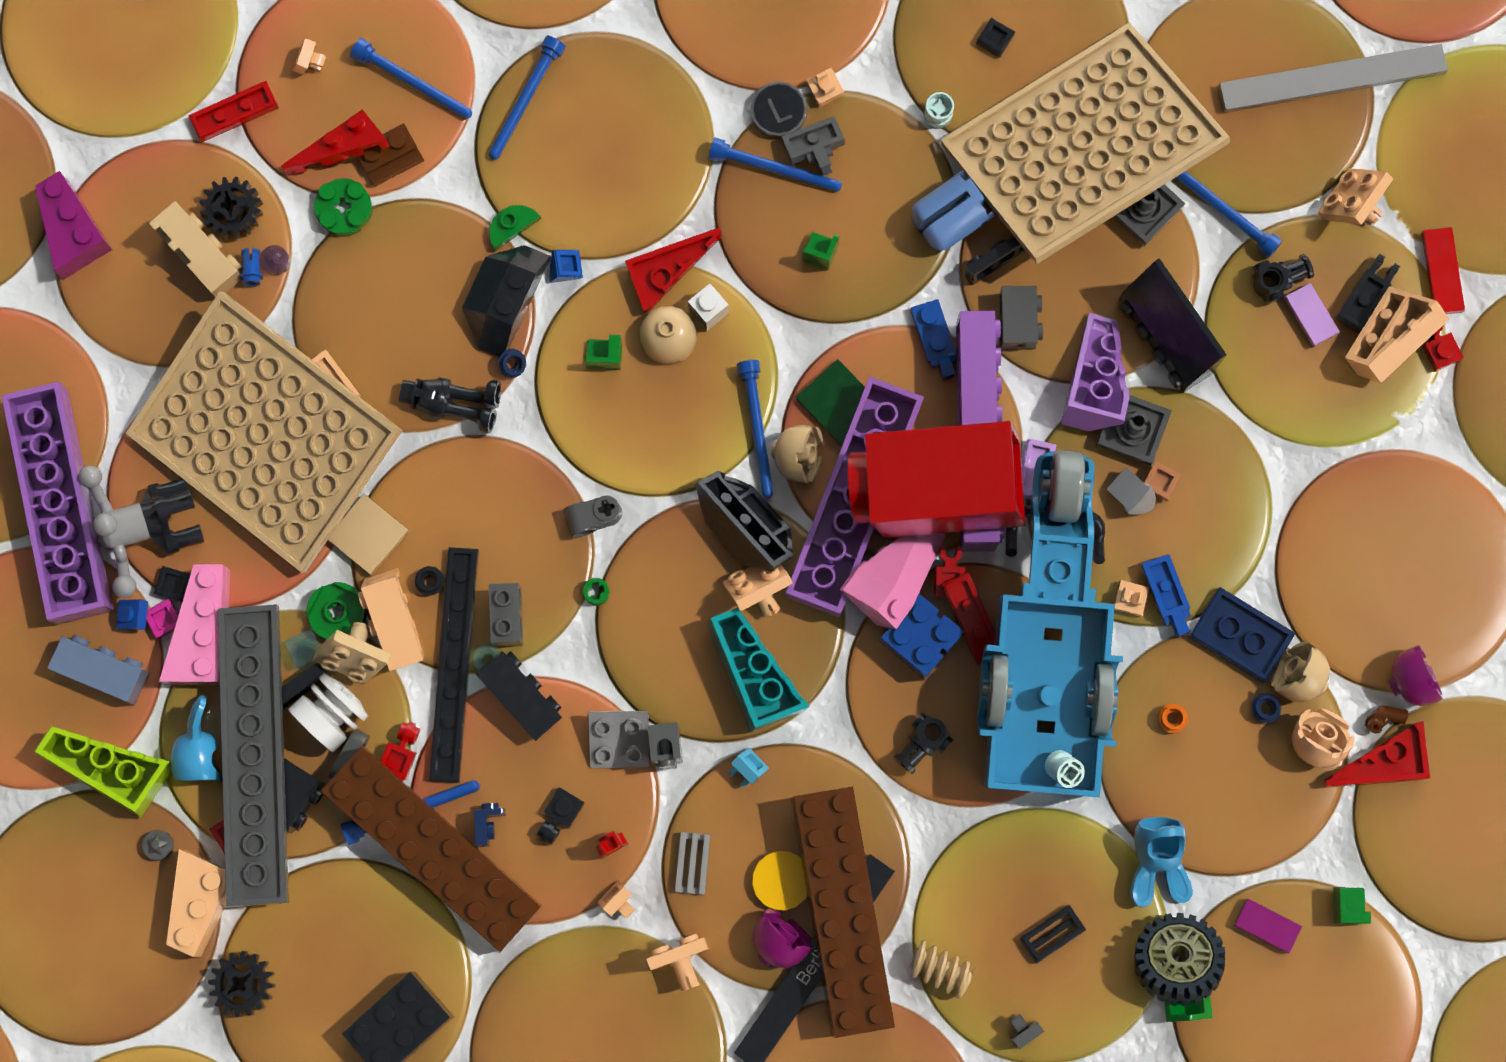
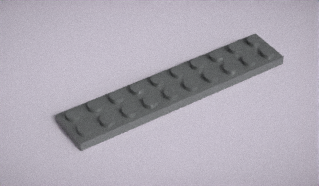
(252, 756)

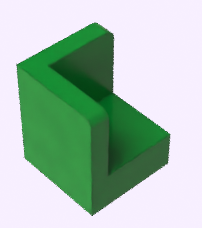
(820, 250)
(604, 353)
(1350, 906)
(1189, 1012)

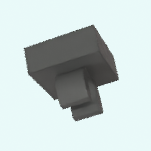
(1025, 1032)

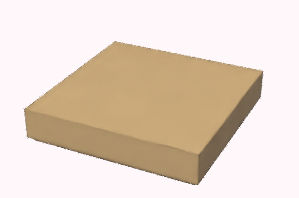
(368, 534)

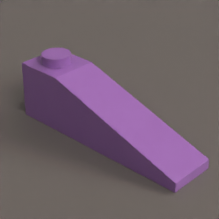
(1098, 383)

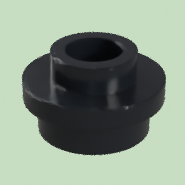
(421, 577)

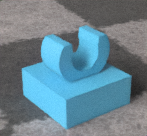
(749, 766)

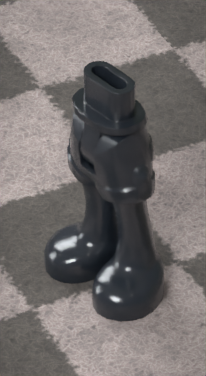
(436, 399)

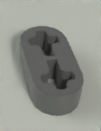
(352, 745)

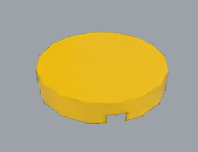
(780, 881)

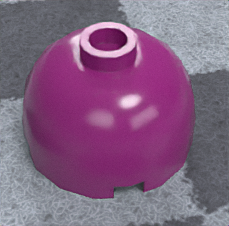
(1415, 678)
(780, 942)

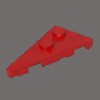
(343, 142)
(661, 269)
(1395, 760)

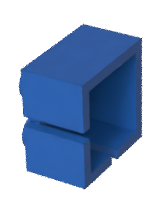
(922, 637)

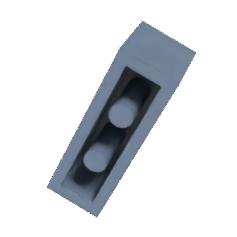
(99, 668)

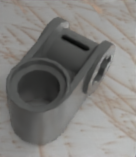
(587, 516)

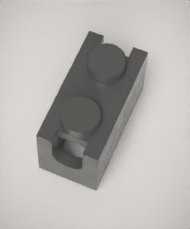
(1019, 317)
(660, 741)

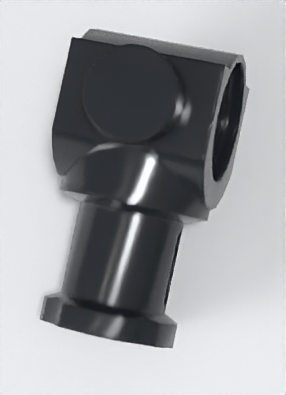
(1283, 276)
(921, 743)

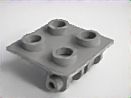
(618, 739)

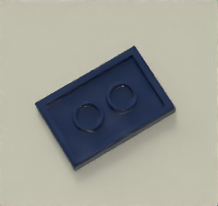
(1242, 635)

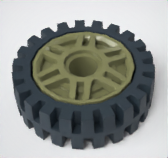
(1176, 979)

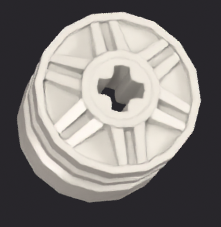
(328, 712)

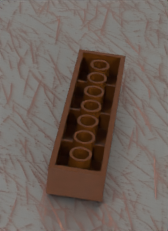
(431, 848)
(842, 912)

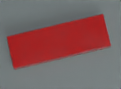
(233, 111)
(1443, 269)
(970, 614)

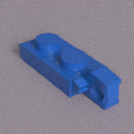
(935, 337)
(1167, 593)

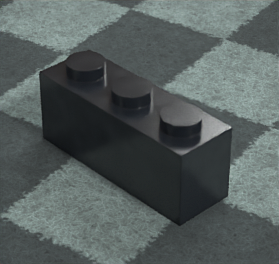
(520, 694)

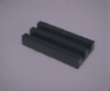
(1032, 947)

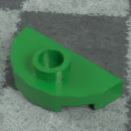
(511, 223)

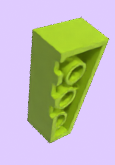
(112, 771)

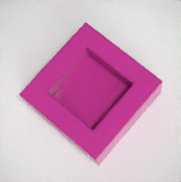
(162, 618)

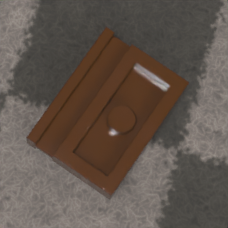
(391, 161)

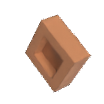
(1162, 480)

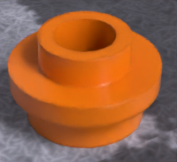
(1181, 714)

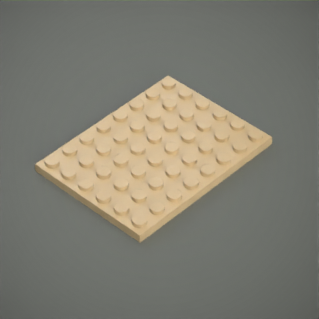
(1084, 142)
(263, 431)

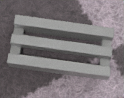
(681, 857)

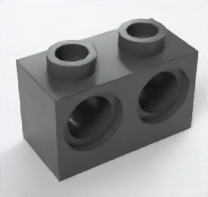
(506, 614)

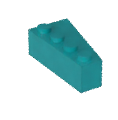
(756, 678)

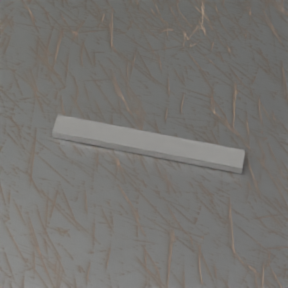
(1333, 78)

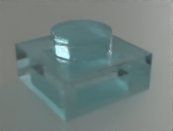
(303, 648)

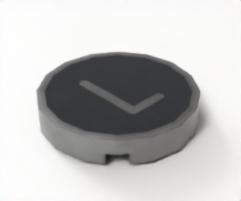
(778, 109)

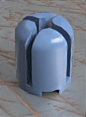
(950, 212)

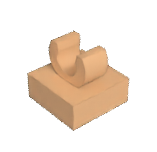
(308, 58)
(825, 87)
(1131, 598)
(616, 899)

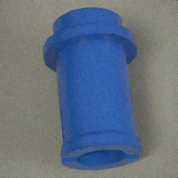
(251, 268)

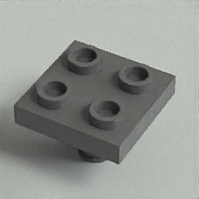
(1150, 214)
(1140, 432)

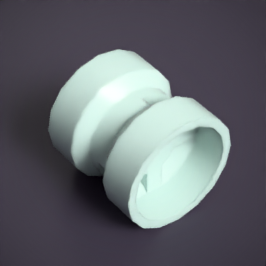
(939, 103)
(1064, 768)

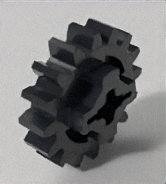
(220, 209)
(232, 973)

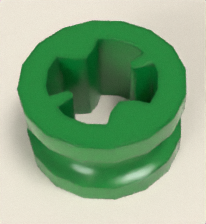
(589, 587)

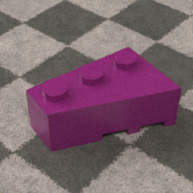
(69, 227)

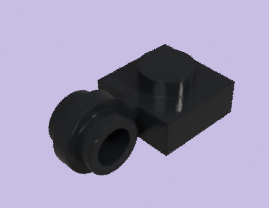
(564, 809)

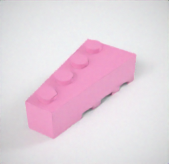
(195, 640)

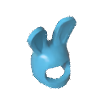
(193, 751)
(1160, 847)

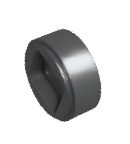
(158, 845)

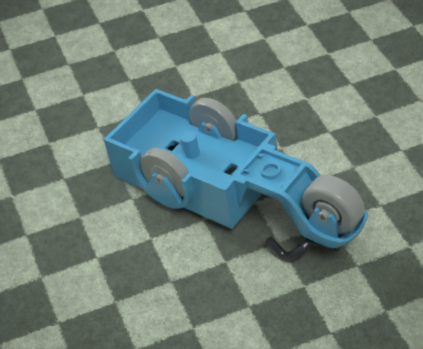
(1051, 679)

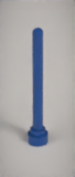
(550, 51)
(364, 52)
(722, 151)
(1266, 242)
(749, 372)
(353, 832)

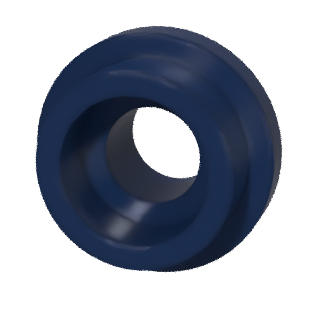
(520, 363)
(1272, 701)

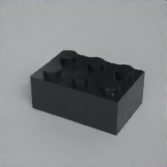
(398, 1022)

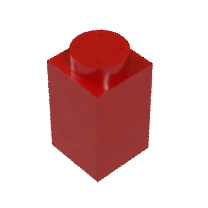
(938, 480)

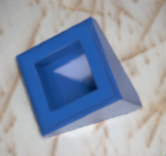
(565, 266)

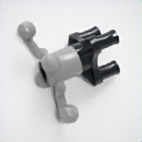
(140, 522)

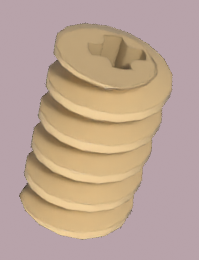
(942, 969)

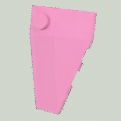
(892, 578)

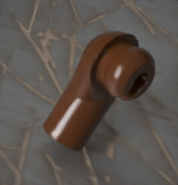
(1383, 715)

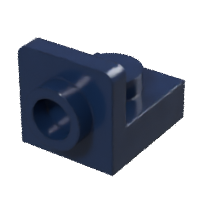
(483, 828)

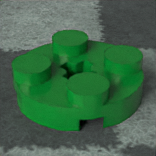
(331, 195)
(332, 596)

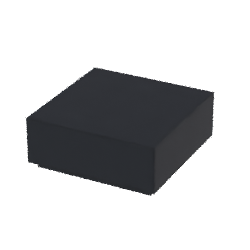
(995, 37)
(172, 584)

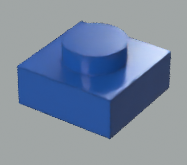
(132, 614)

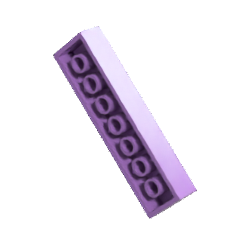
(978, 395)
(56, 503)
(835, 540)

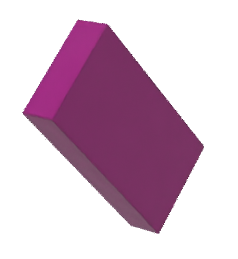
(1267, 925)

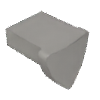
(1133, 493)

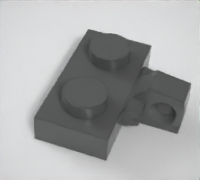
(814, 144)

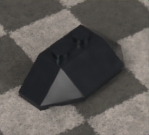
(503, 296)
(744, 522)

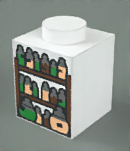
(708, 307)

